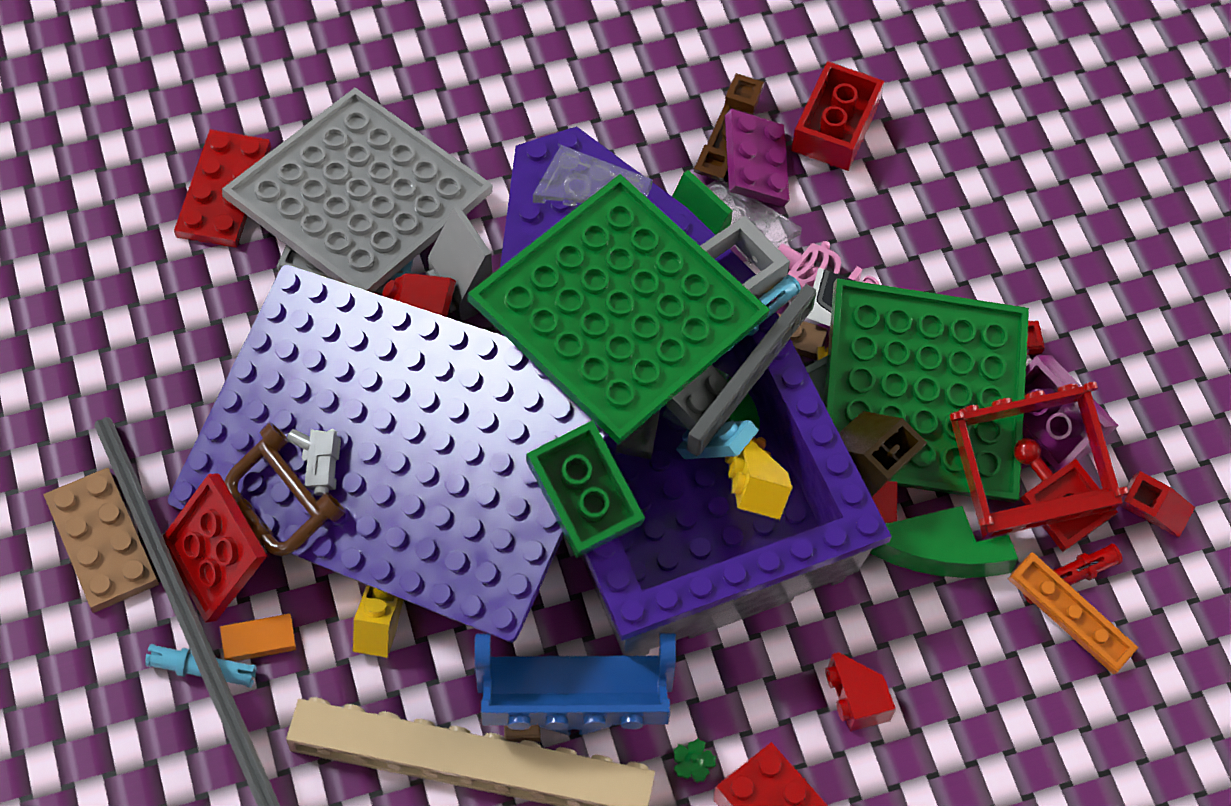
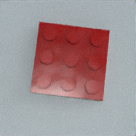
(213, 547)

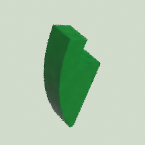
(946, 547)

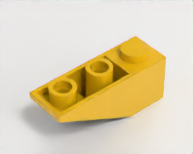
(759, 481)
(376, 622)

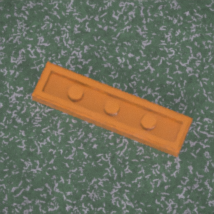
(1073, 613)

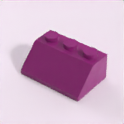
(1058, 428)

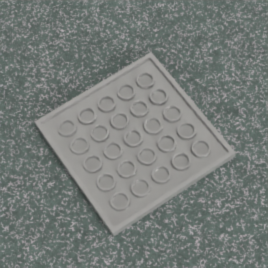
(356, 192)

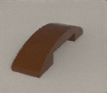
(741, 96)

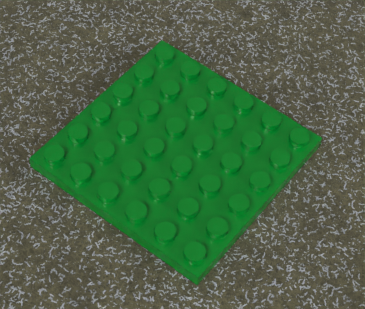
(618, 307)
(921, 362)

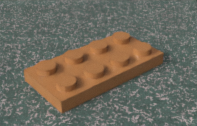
(100, 540)

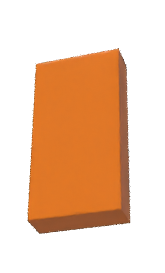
(258, 638)

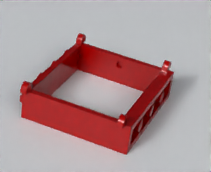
(1049, 511)

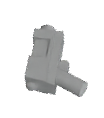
(320, 453)

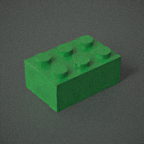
(584, 488)

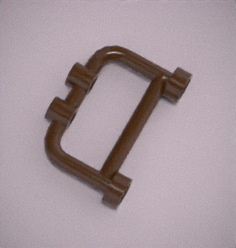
(320, 511)

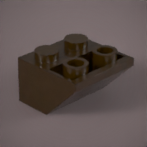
(880, 447)

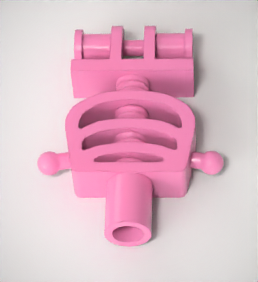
(803, 265)

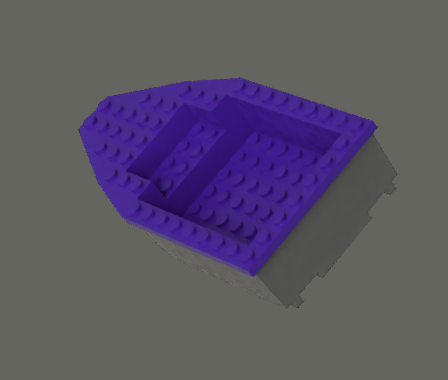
(697, 553)

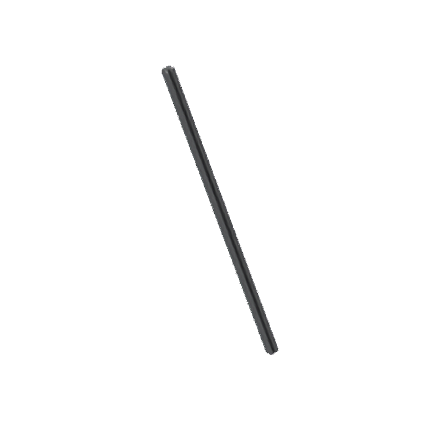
(186, 616)

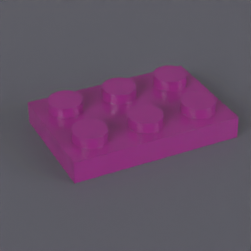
(756, 158)

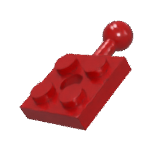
(1065, 482)

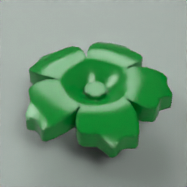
(693, 761)

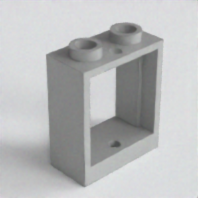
(757, 248)

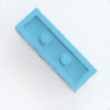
(727, 442)

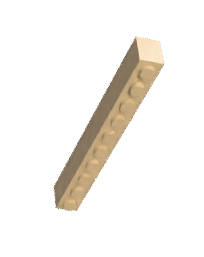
(465, 758)

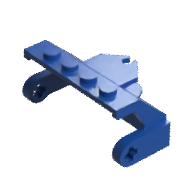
(575, 690)

